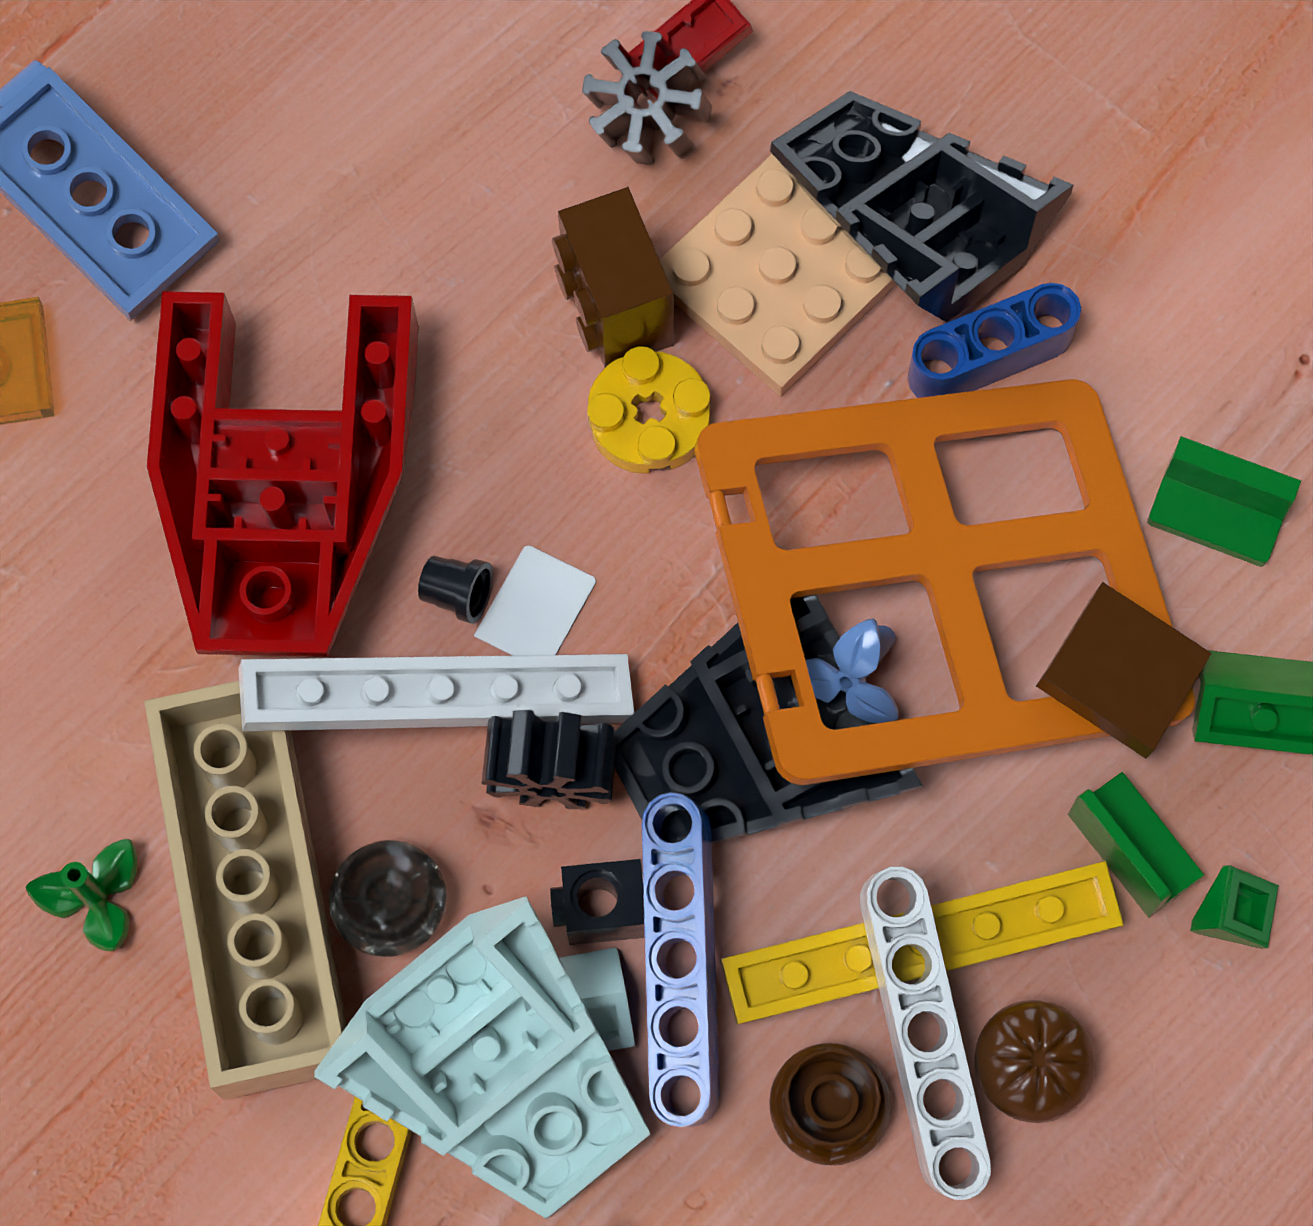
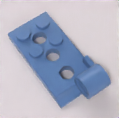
(43, 107)

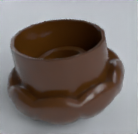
(1035, 1061)
(830, 1104)

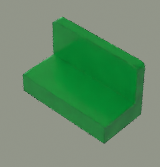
(1222, 501)
(1255, 703)
(1135, 844)

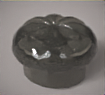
(388, 898)

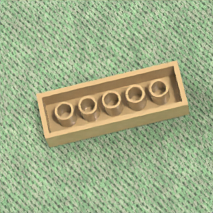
(245, 892)

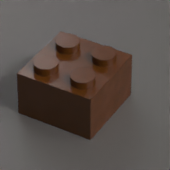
(613, 277)

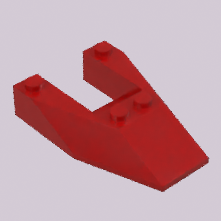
(275, 505)

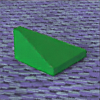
(1237, 909)

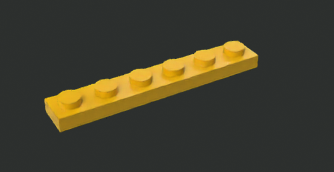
(968, 933)

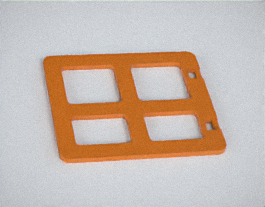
(933, 552)

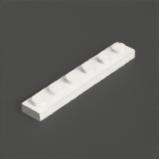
(430, 691)

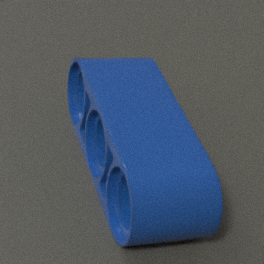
(1008, 320)

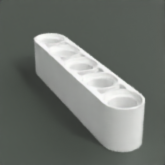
(943, 1061)

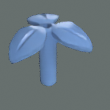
(857, 656)

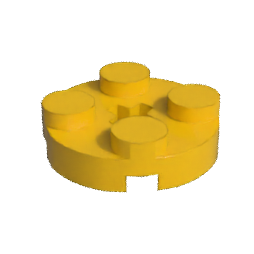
(647, 377)

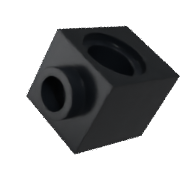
(619, 878)

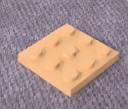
(773, 277)

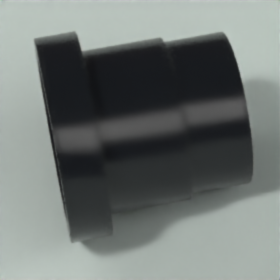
(457, 586)

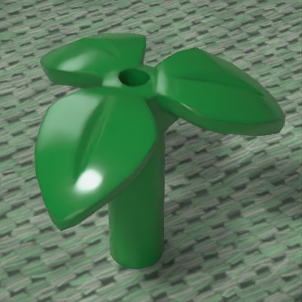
(74, 887)

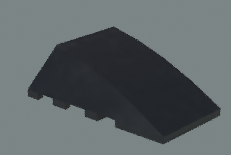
(920, 203)
(712, 745)

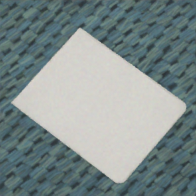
(535, 605)

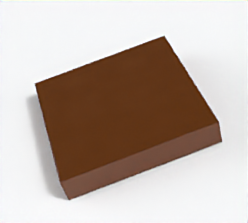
(1124, 670)

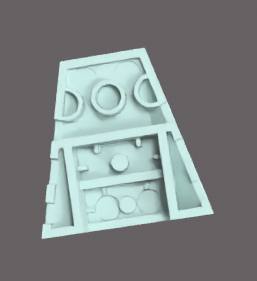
(492, 1061)

